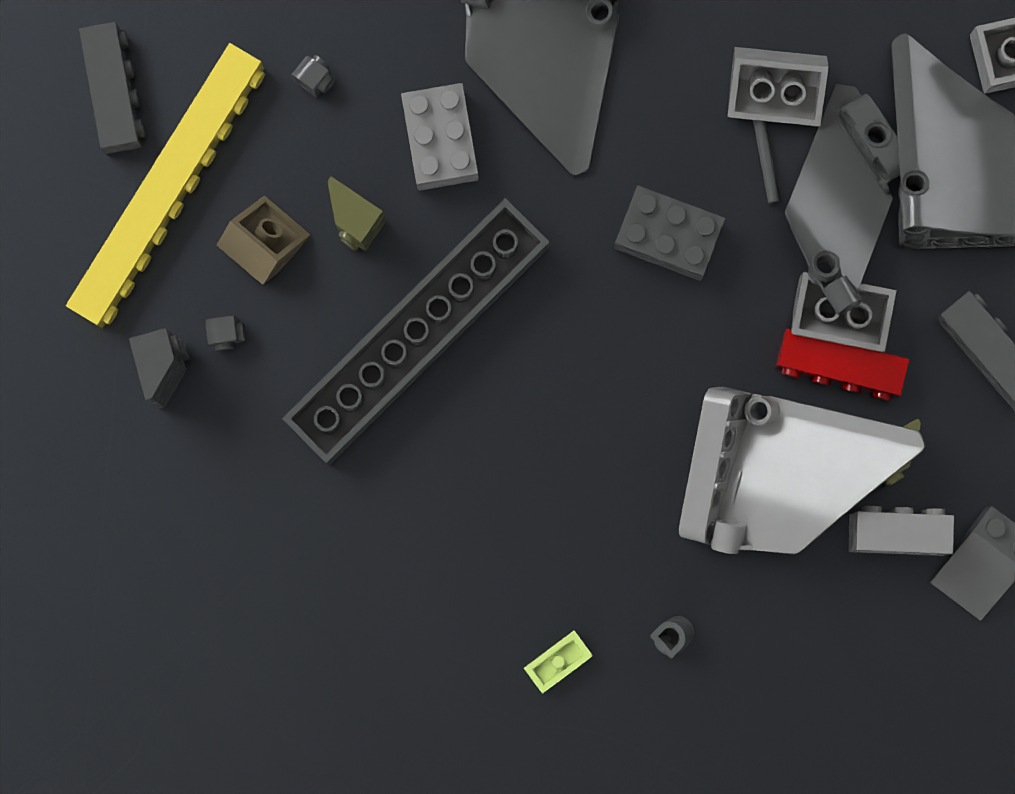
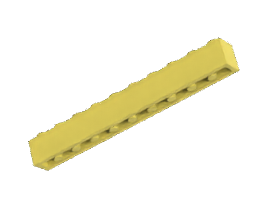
(166, 185)

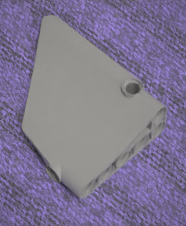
(782, 475)

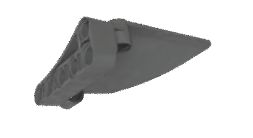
(546, 66)

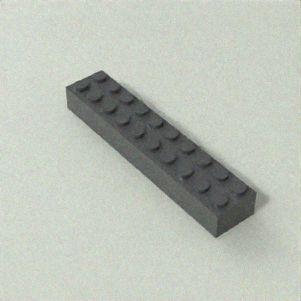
(416, 332)

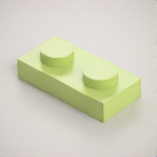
(558, 661)

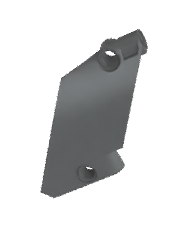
(844, 194)

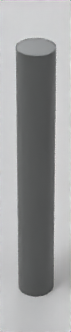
(766, 161)

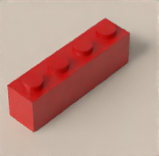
(842, 364)

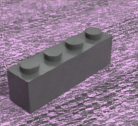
(111, 87)
(983, 342)

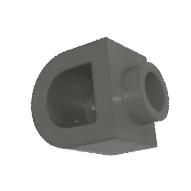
(313, 75)
(224, 332)
(673, 636)

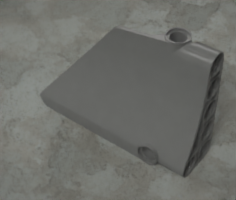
(956, 151)

